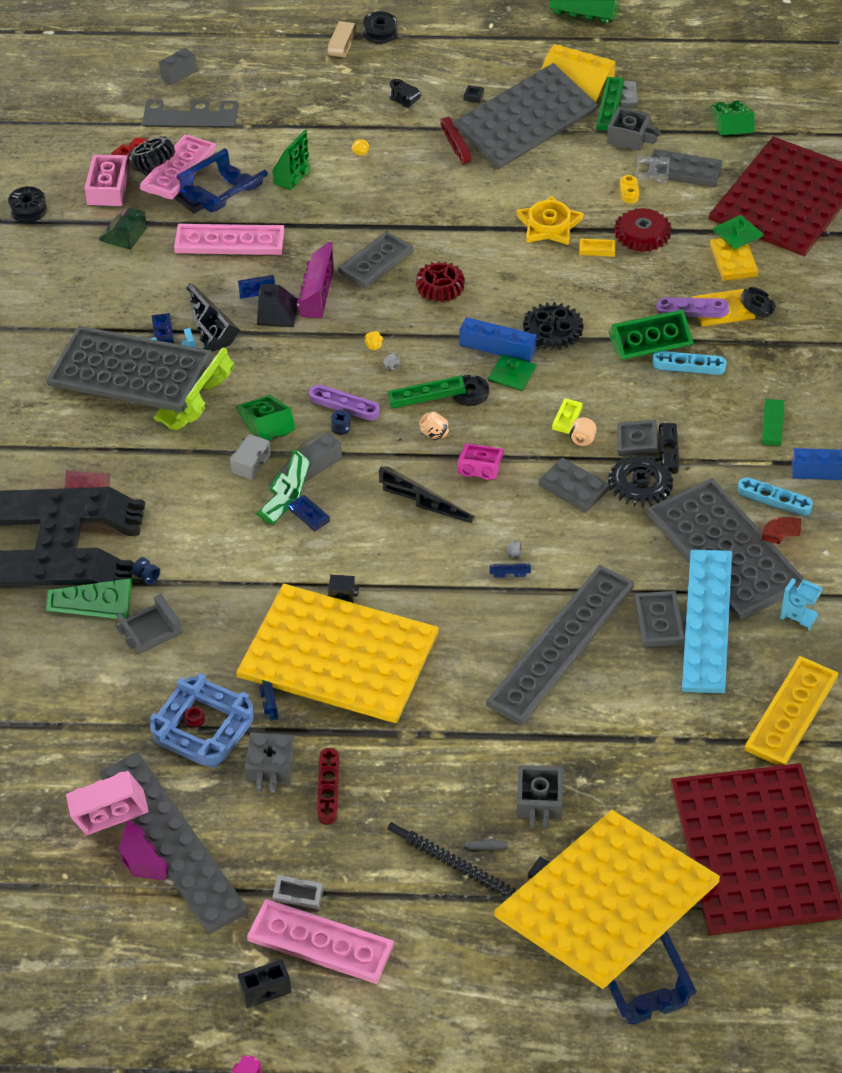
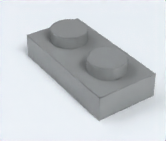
(629, 95)

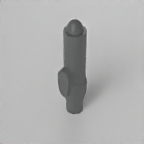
(487, 844)

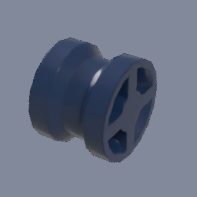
(340, 422)

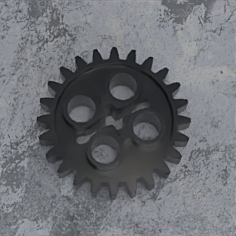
(565, 322)

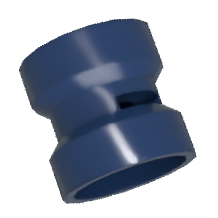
(146, 570)

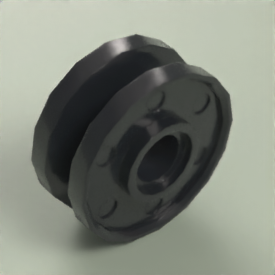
(379, 27)
(27, 204)

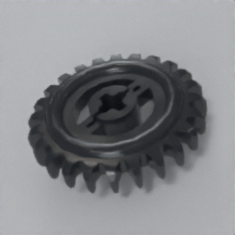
(639, 487)

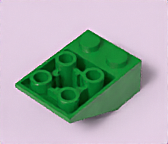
(732, 118)
(293, 163)

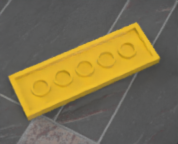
(791, 712)

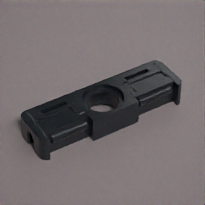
(669, 438)

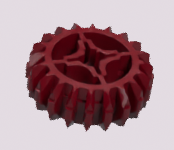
(440, 281)

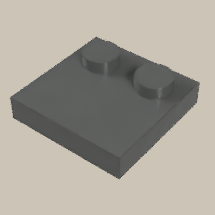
(637, 437)

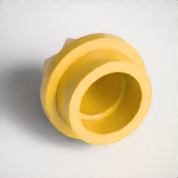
(360, 147)
(373, 340)

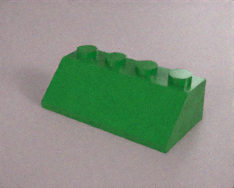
(599, 9)
(650, 334)

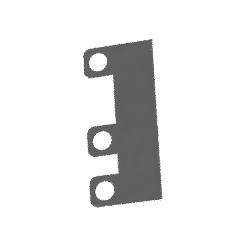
(195, 117)

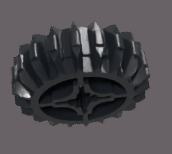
(152, 153)

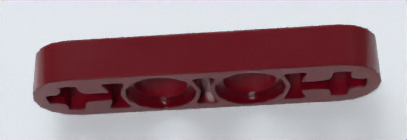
(455, 140)
(328, 785)

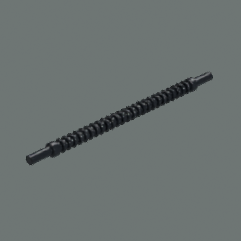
(412, 839)

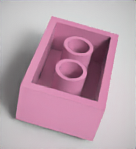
(107, 180)
(107, 803)

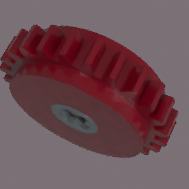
(642, 229)

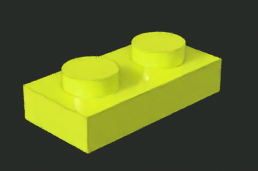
(567, 415)

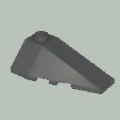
(321, 451)

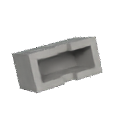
(249, 456)
(298, 892)

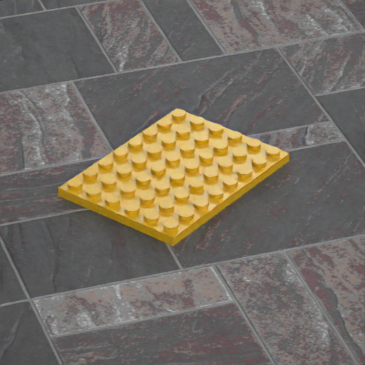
(338, 653)
(607, 898)

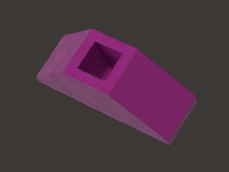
(141, 855)

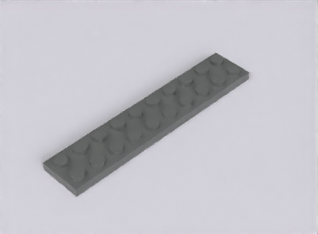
(560, 645)
(188, 861)

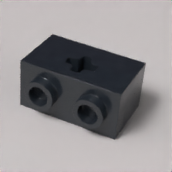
(264, 983)

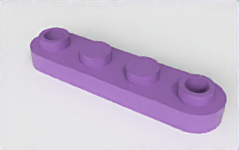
(694, 306)
(343, 401)

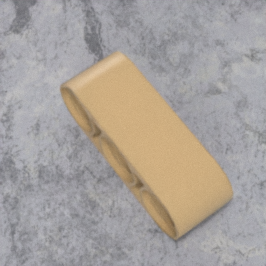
(342, 39)

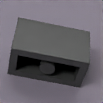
(178, 66)

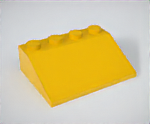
(583, 69)

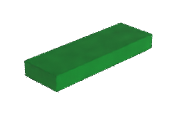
(772, 422)

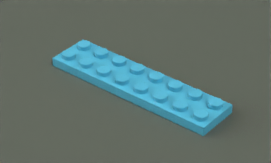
(707, 621)

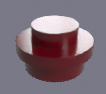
(194, 717)

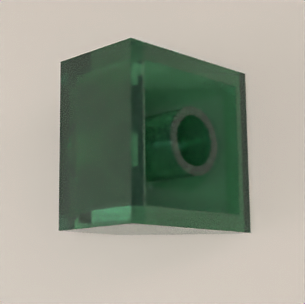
(125, 228)

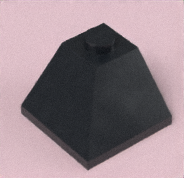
(276, 306)

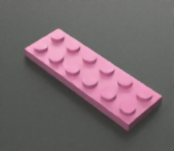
(163, 178)
(229, 239)
(321, 941)

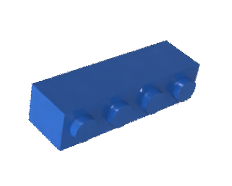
(497, 339)
(817, 464)

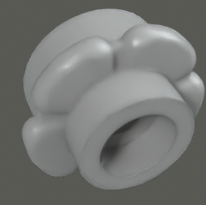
(392, 361)
(514, 549)

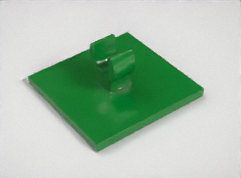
(738, 232)
(512, 372)

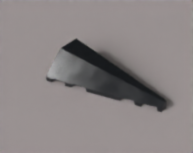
(215, 327)
(426, 499)

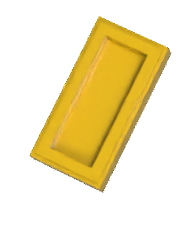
(597, 247)

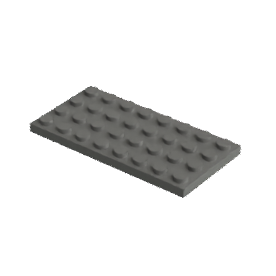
(525, 115)
(129, 368)
(710, 520)

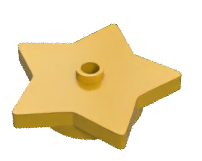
(549, 221)

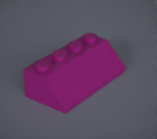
(316, 282)

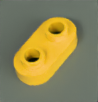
(629, 189)

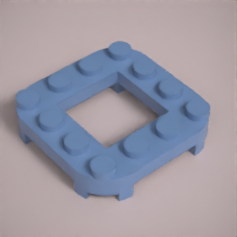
(212, 750)

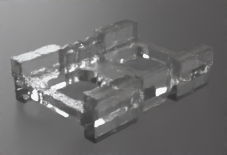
(651, 174)

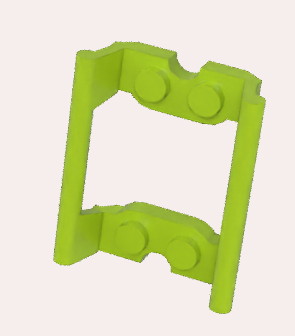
(214, 375)

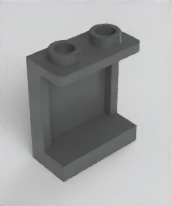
(150, 626)

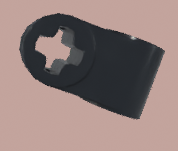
(403, 93)

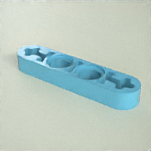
(689, 360)
(774, 498)

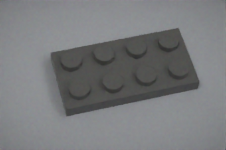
(689, 168)
(375, 259)

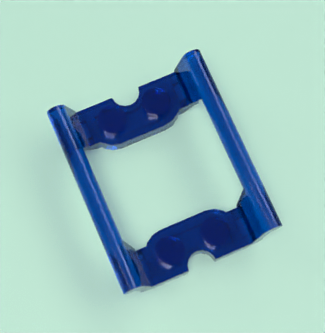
(229, 173)
(662, 999)

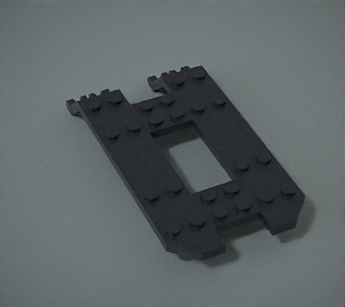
(60, 518)

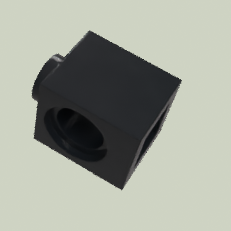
(343, 587)

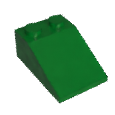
(267, 417)

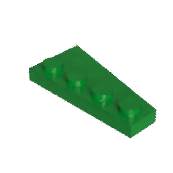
(93, 599)

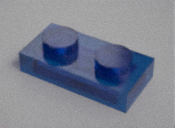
(251, 287)
(162, 327)
(309, 513)
(501, 570)
(269, 705)

